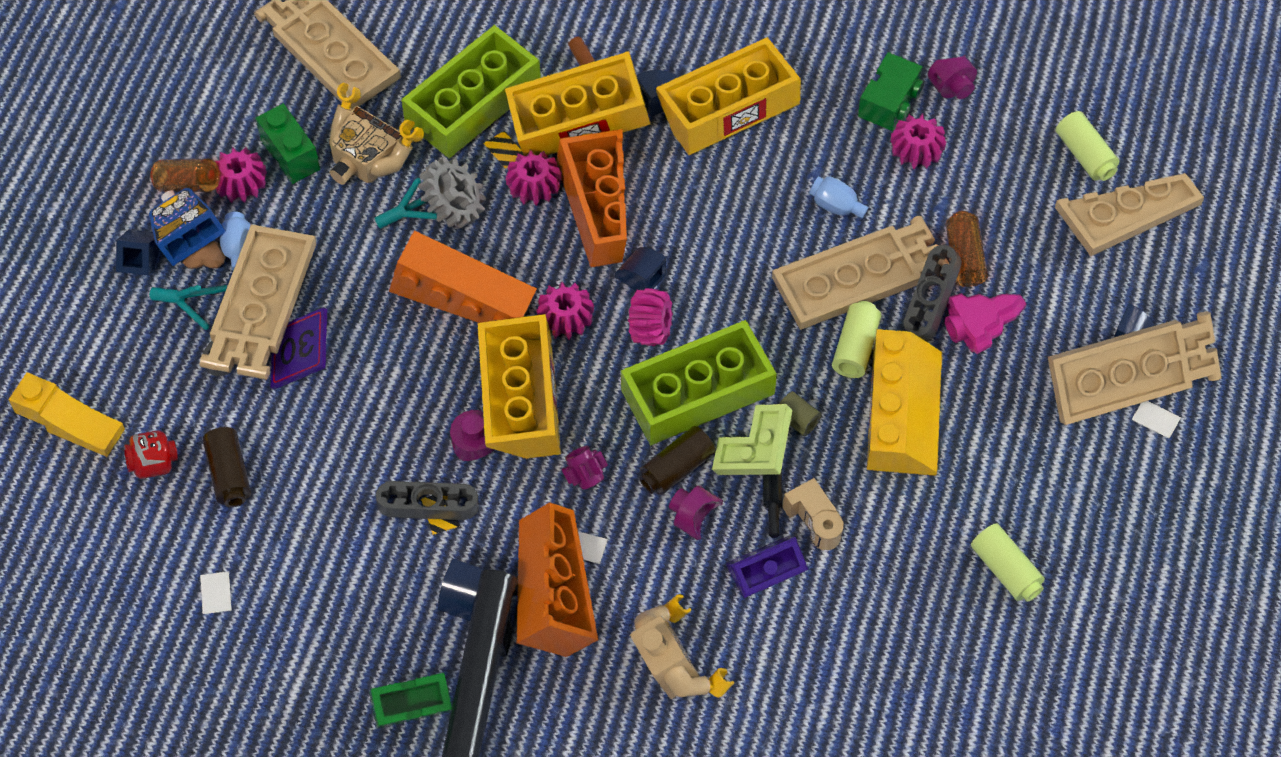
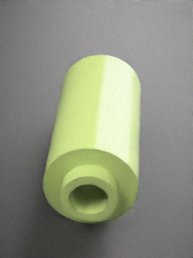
(1088, 146)
(856, 339)
(1008, 563)

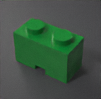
(889, 98)
(287, 143)
(410, 700)

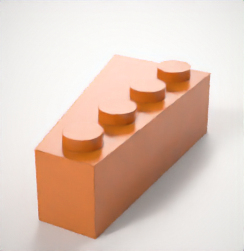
(595, 189)
(458, 282)
(553, 584)

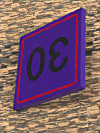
(301, 349)

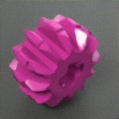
(918, 141)
(240, 174)
(533, 177)
(566, 309)
(650, 317)

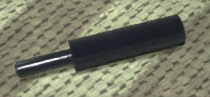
(773, 501)

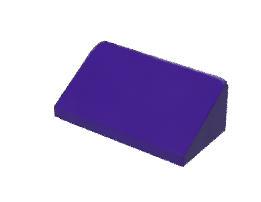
(767, 566)

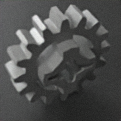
(452, 192)

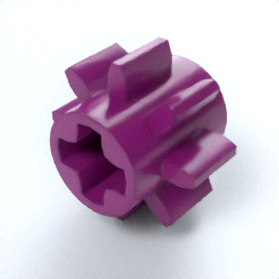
(584, 467)

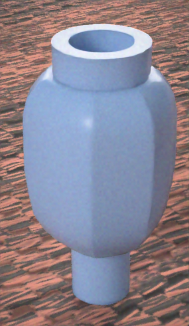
(837, 197)
(234, 236)

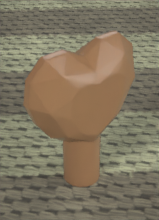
(208, 256)

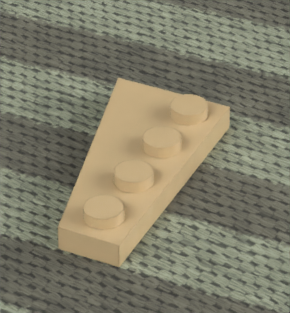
(1126, 212)

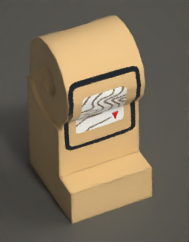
(816, 512)

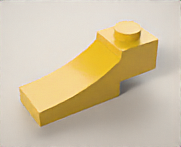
(65, 415)

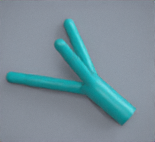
(404, 209)
(179, 296)

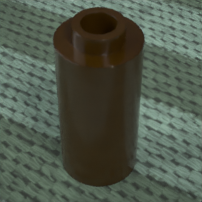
(676, 461)
(226, 466)

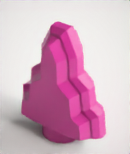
(981, 318)

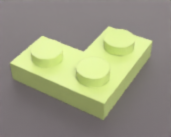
(761, 451)

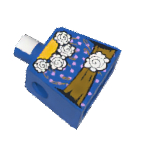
(183, 224)

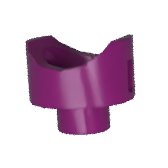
(955, 77)
(469, 436)
(692, 509)

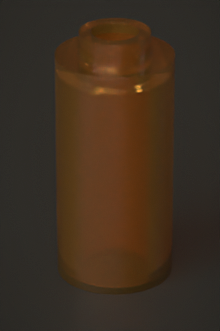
(177, 174)
(966, 240)

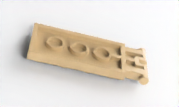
(330, 46)
(855, 272)
(259, 301)
(1133, 368)

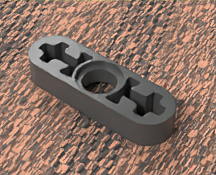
(931, 267)
(402, 489)

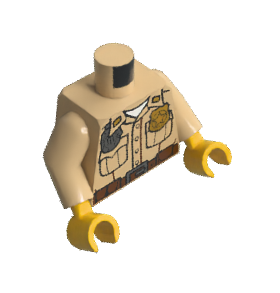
(366, 144)
(667, 656)

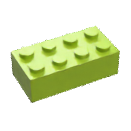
(469, 91)
(698, 382)

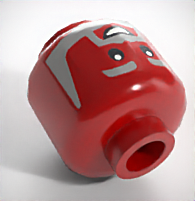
(150, 454)

